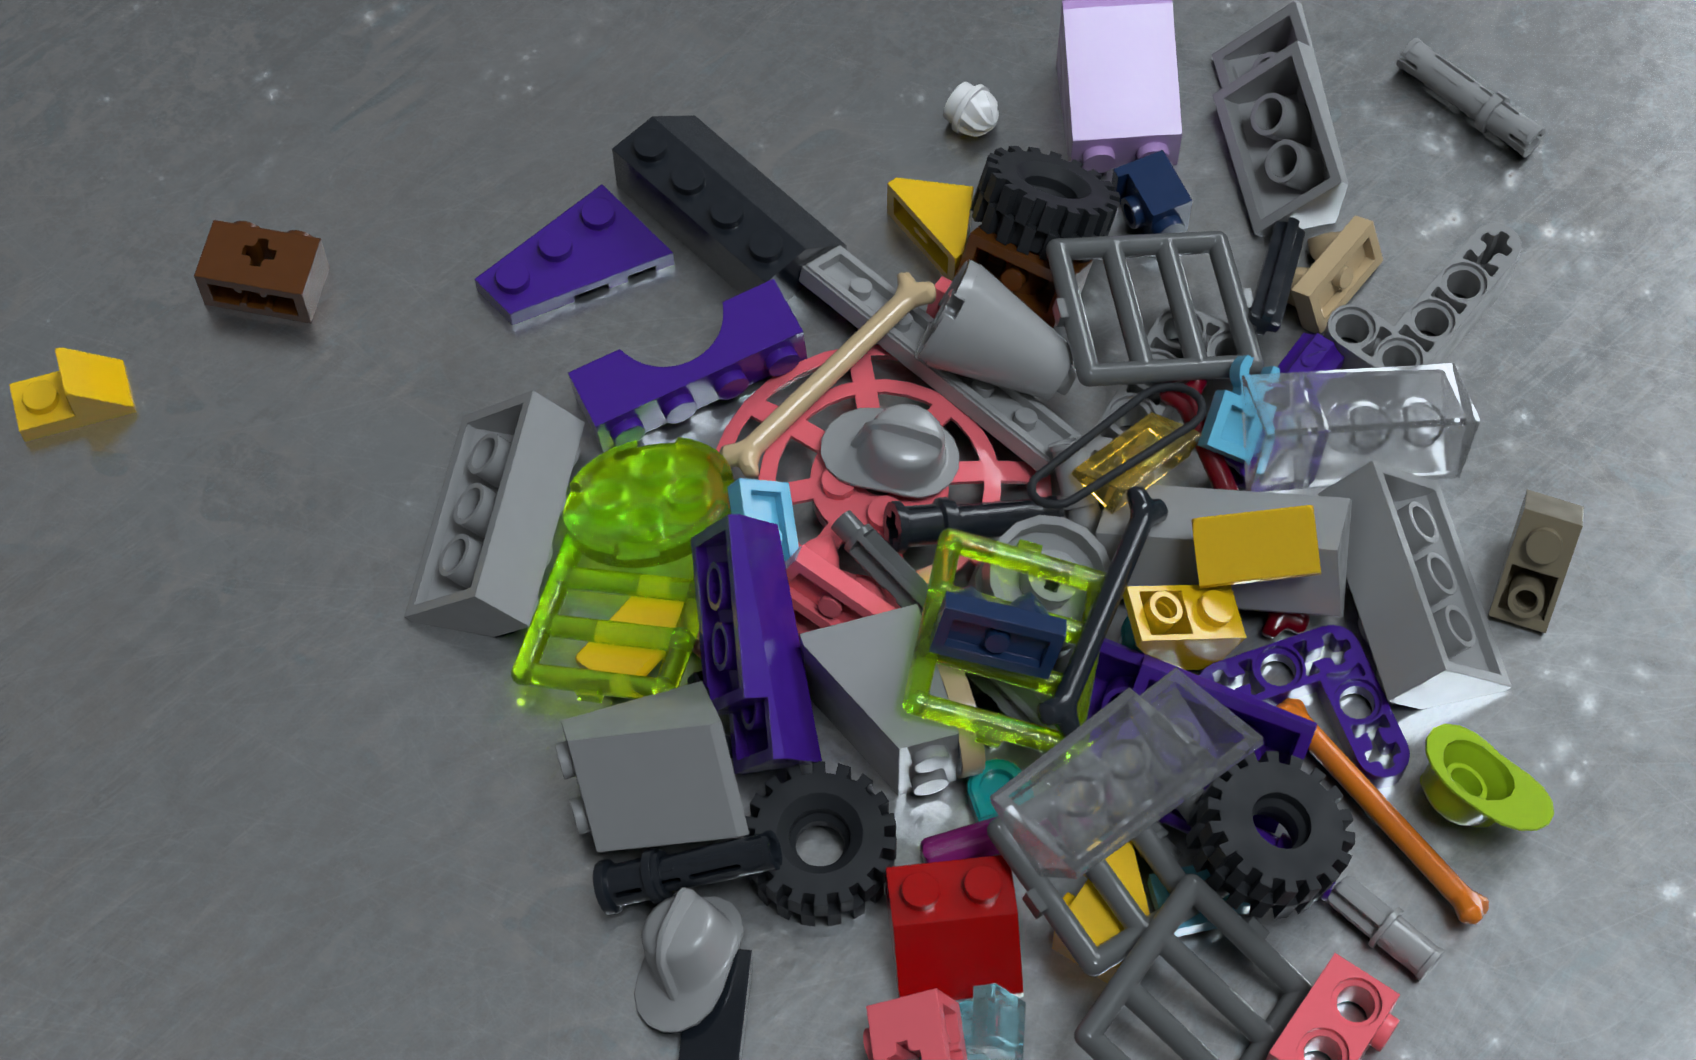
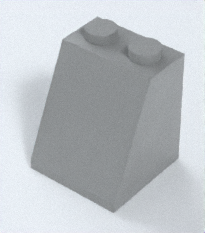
(859, 684)
(652, 772)

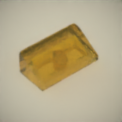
(1128, 444)

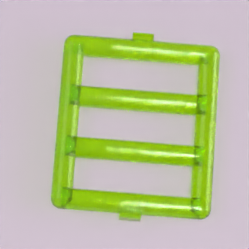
(595, 684)
(990, 726)

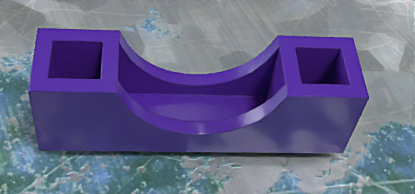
(631, 398)

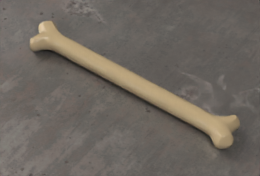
(906, 298)

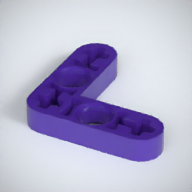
(1330, 684)

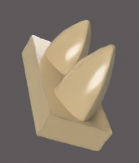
(1339, 270)

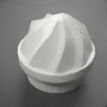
(971, 110)

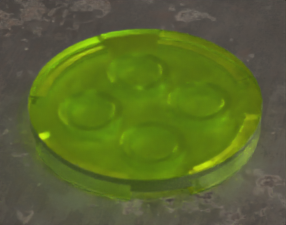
(646, 502)

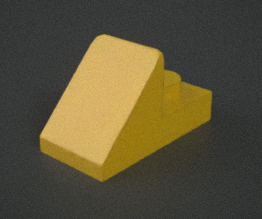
(80, 394)

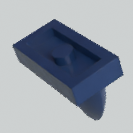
(998, 635)

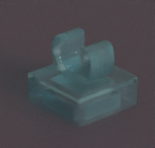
(996, 1023)

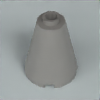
(995, 338)

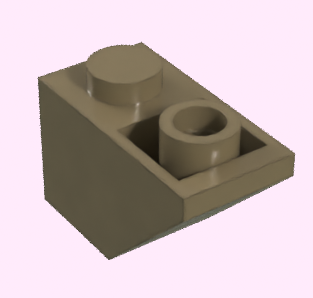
(1537, 560)

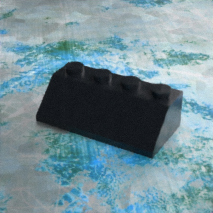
(719, 204)

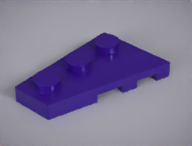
(576, 252)

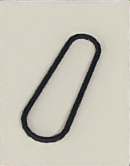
(1100, 482)

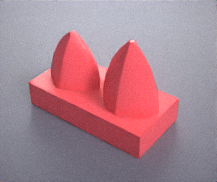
(826, 592)

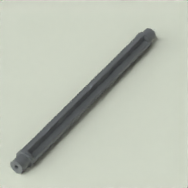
(909, 588)

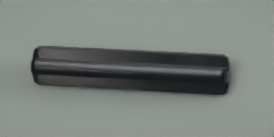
(1276, 276)

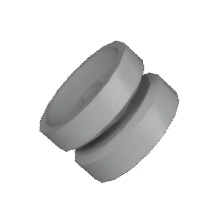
(1059, 539)

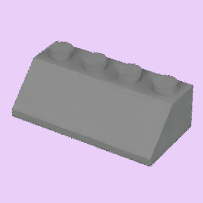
(497, 517)
(1416, 591)

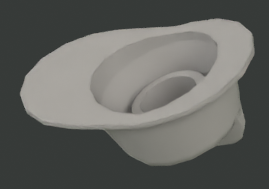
(891, 451)
(686, 959)

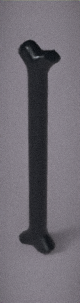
(1062, 707)

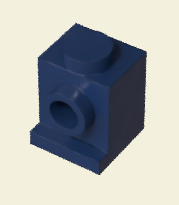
(1153, 195)

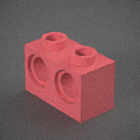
(1322, 1028)

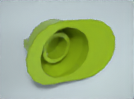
(1480, 786)

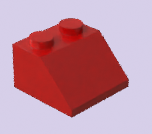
(954, 926)

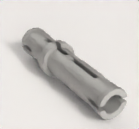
(1486, 108)

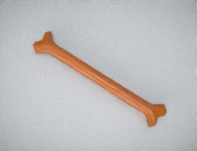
(1468, 904)

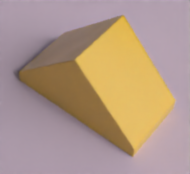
(933, 218)

